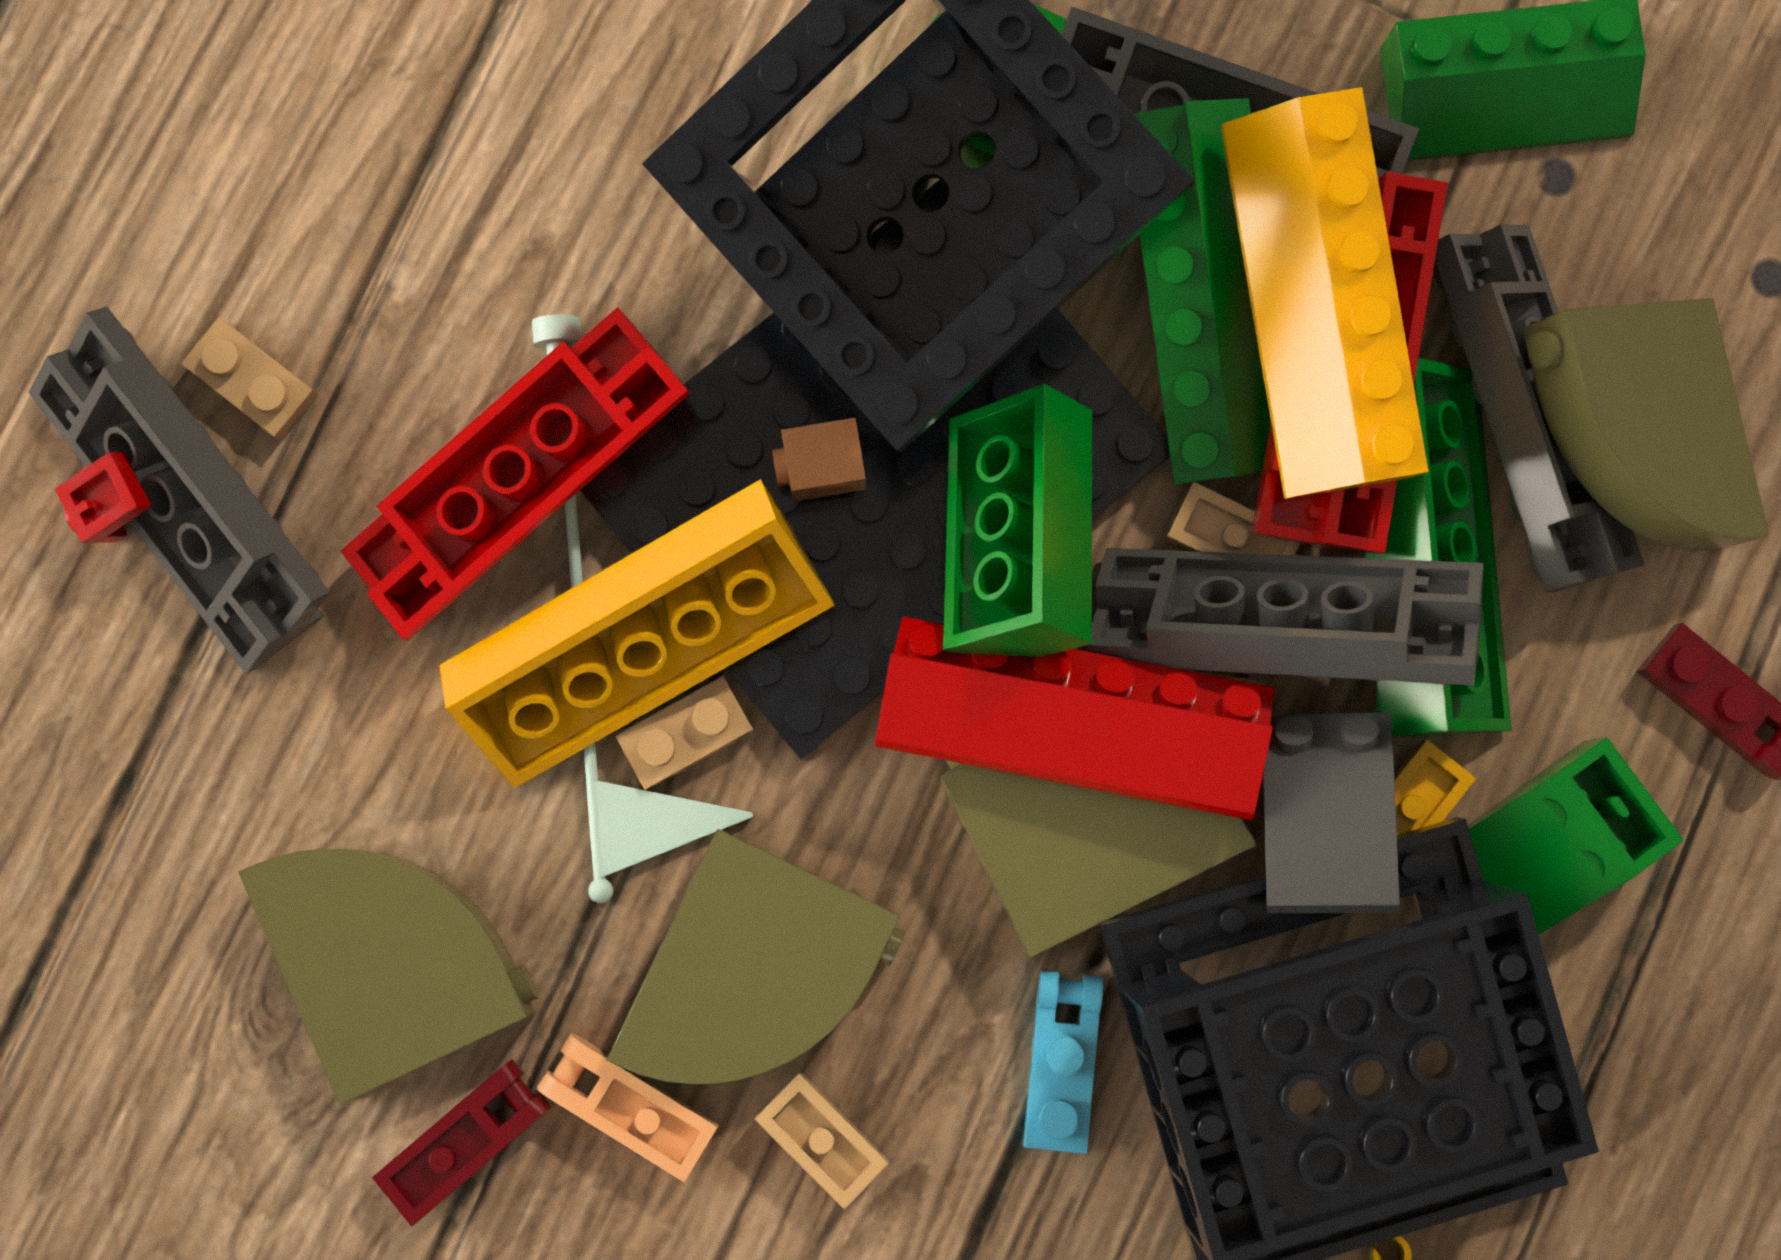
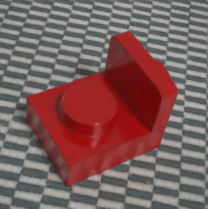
(103, 499)

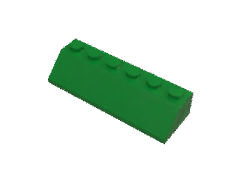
(1449, 520)

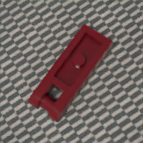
(1717, 696)
(459, 1144)

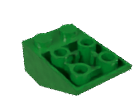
(1572, 833)

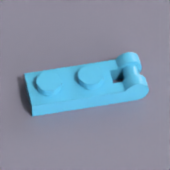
(1062, 1064)

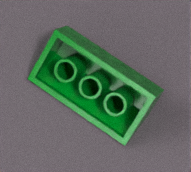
(1516, 77)
(1019, 527)

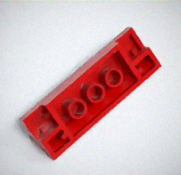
(511, 470)
(1361, 516)
(1080, 721)

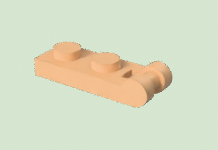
(629, 1108)

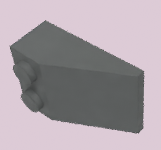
(1331, 814)

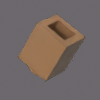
(820, 460)

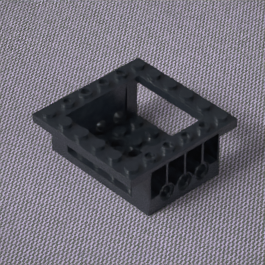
(969, 280)
(1358, 1165)

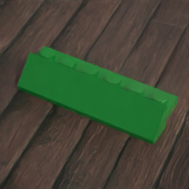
(1203, 305)

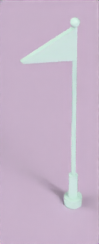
(623, 820)

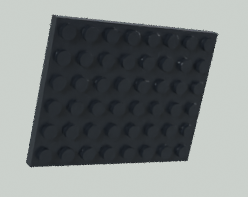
(873, 546)

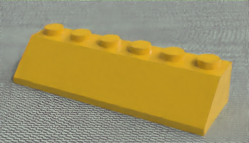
(1324, 294)
(634, 635)

